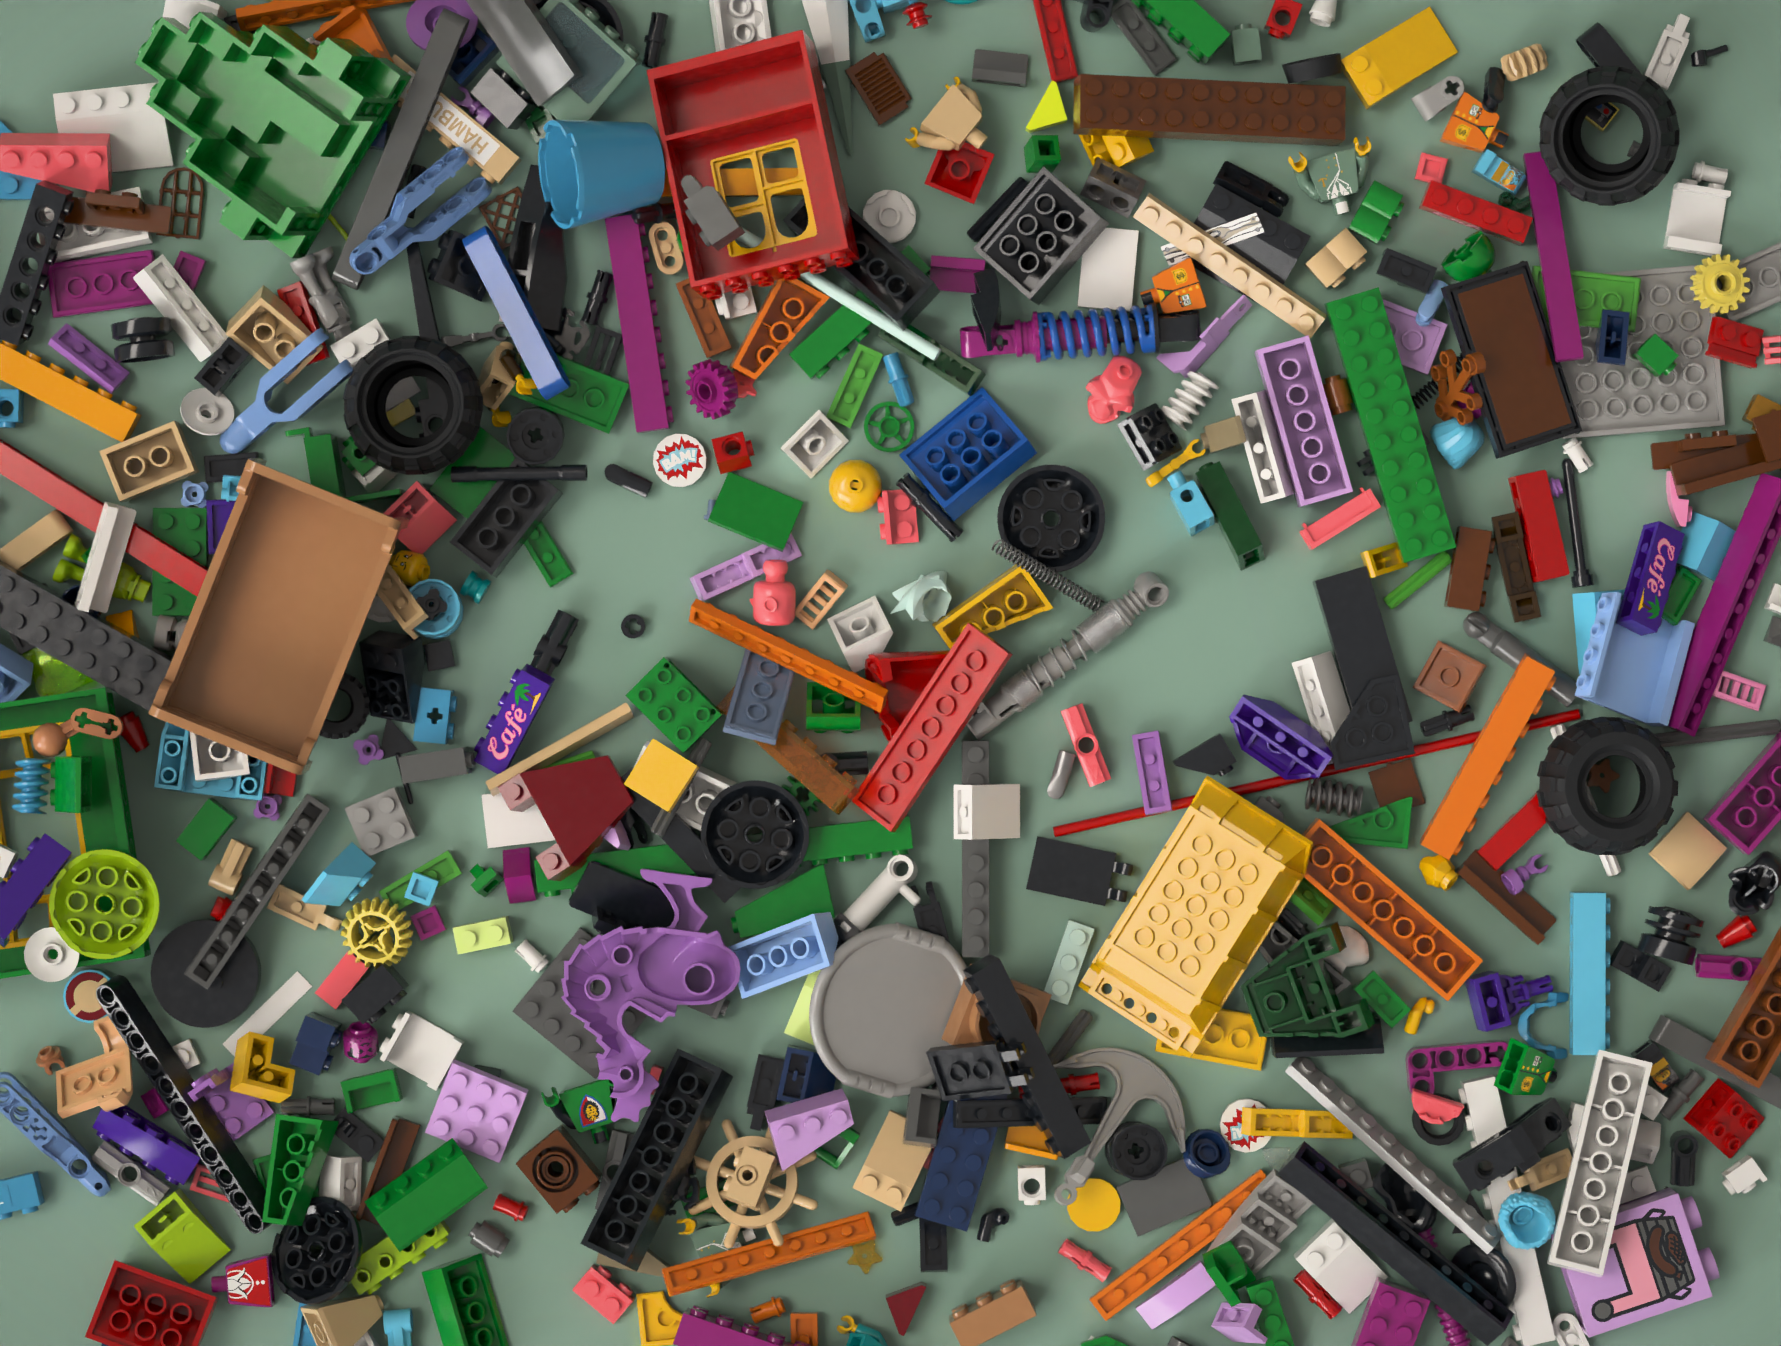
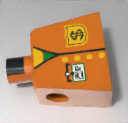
(1473, 126)
(1176, 288)

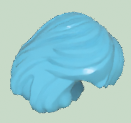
(1457, 441)

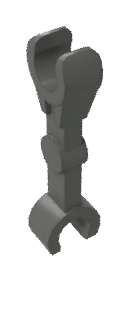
(455, 340)

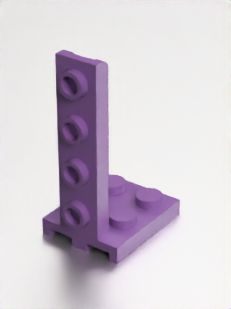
(235, 1110)

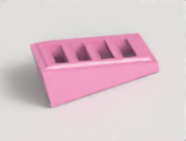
(1722, 686)

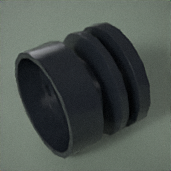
(520, 440)
(1670, 935)
(1149, 1158)

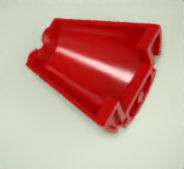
(905, 678)

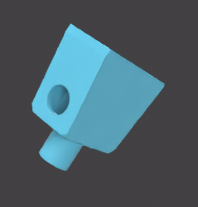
(1194, 514)

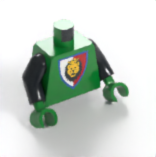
(585, 1107)

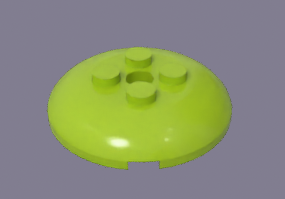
(77, 911)

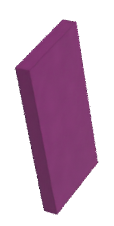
(98, 284)

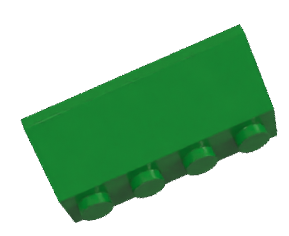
(426, 1194)
(464, 1303)

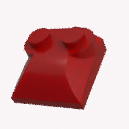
(960, 171)

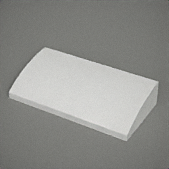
(739, 22)
(87, 241)

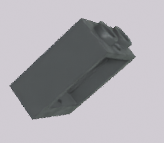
(436, 764)

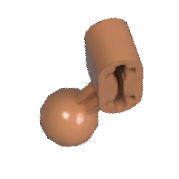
(52, 738)

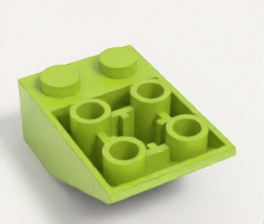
(182, 1236)

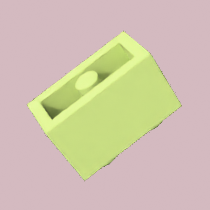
(482, 935)

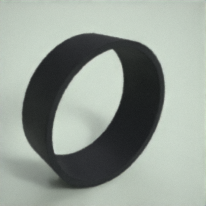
(1312, 68)

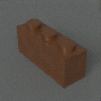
(1469, 569)

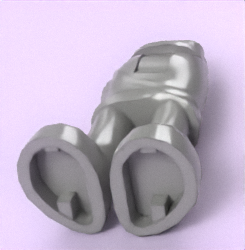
(328, 303)

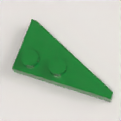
(1379, 827)

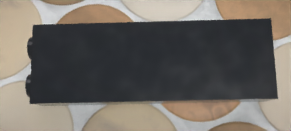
(1356, 631)

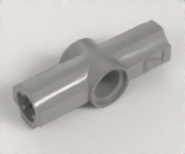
(145, 1184)

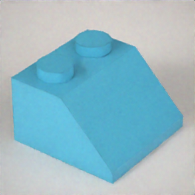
(341, 878)

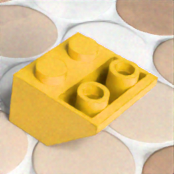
(1116, 149)

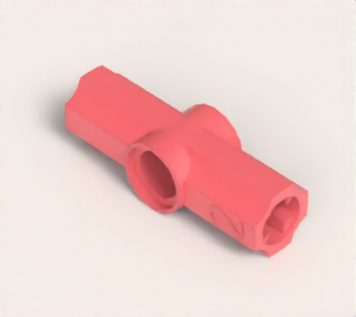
(1078, 728)

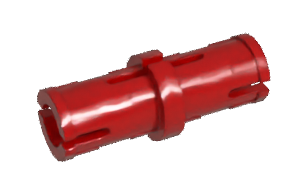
(1317, 1294)

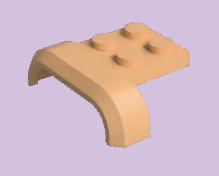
(99, 1080)

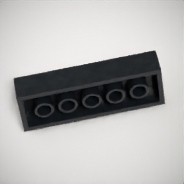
(880, 272)

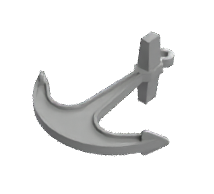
(1135, 1081)

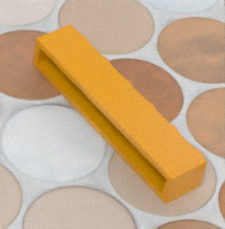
(67, 394)

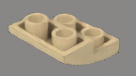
(1687, 851)

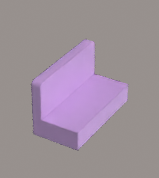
(1239, 1322)

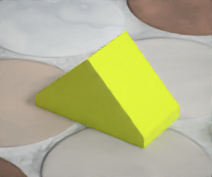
(1049, 111)

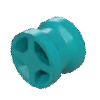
(475, 587)

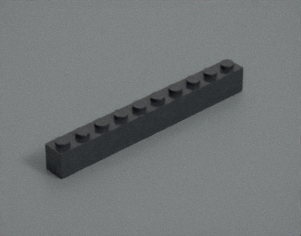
(1396, 1243)

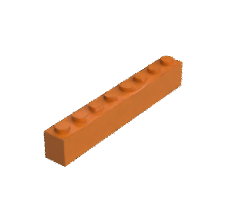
(1487, 757)

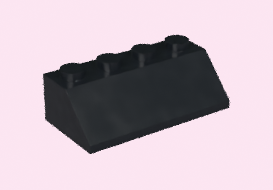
(1363, 1042)

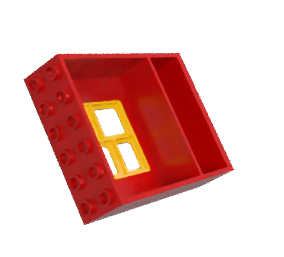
(738, 109)

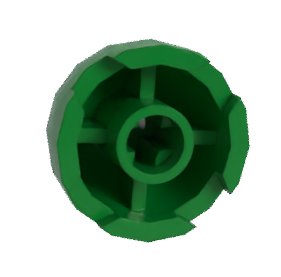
(1470, 259)

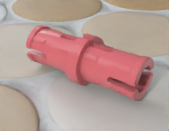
(1084, 1260)

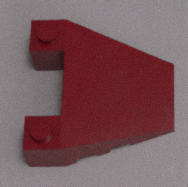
(578, 805)

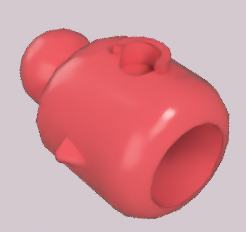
(774, 598)

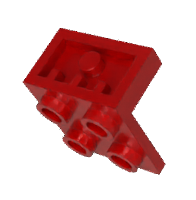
(1724, 1118)

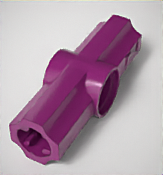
(1721, 966)

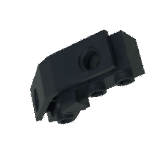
(1514, 1145)

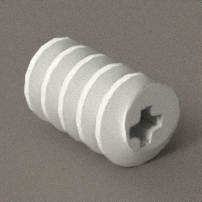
(1189, 399)

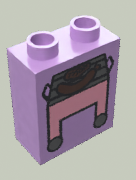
(1647, 1267)

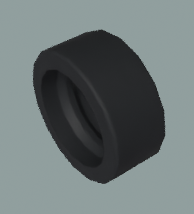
(1439, 1140)

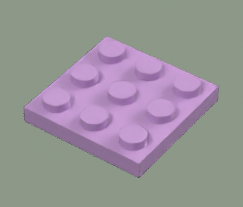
(476, 1110)

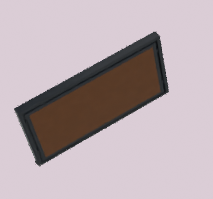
(1522, 384)

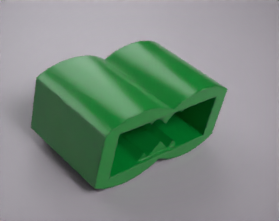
(1375, 213)

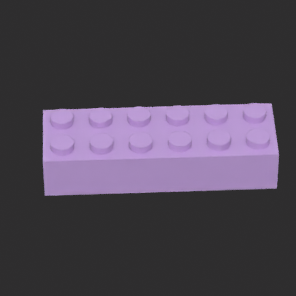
(1303, 421)

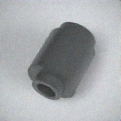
(488, 1239)

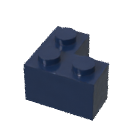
(315, 1043)

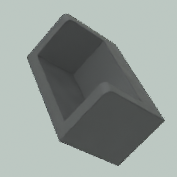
(922, 1117)

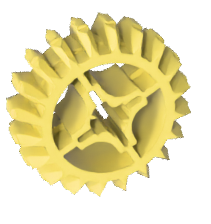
(366, 915)

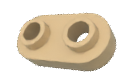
(666, 248)

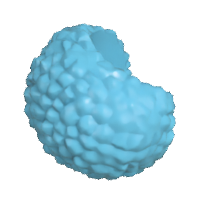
(1527, 1220)

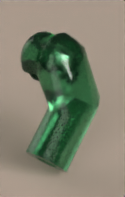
(1514, 203)

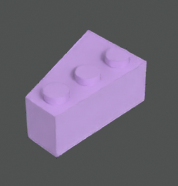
(807, 1125)

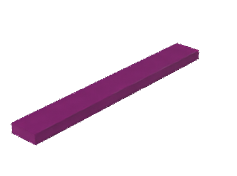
(1553, 259)

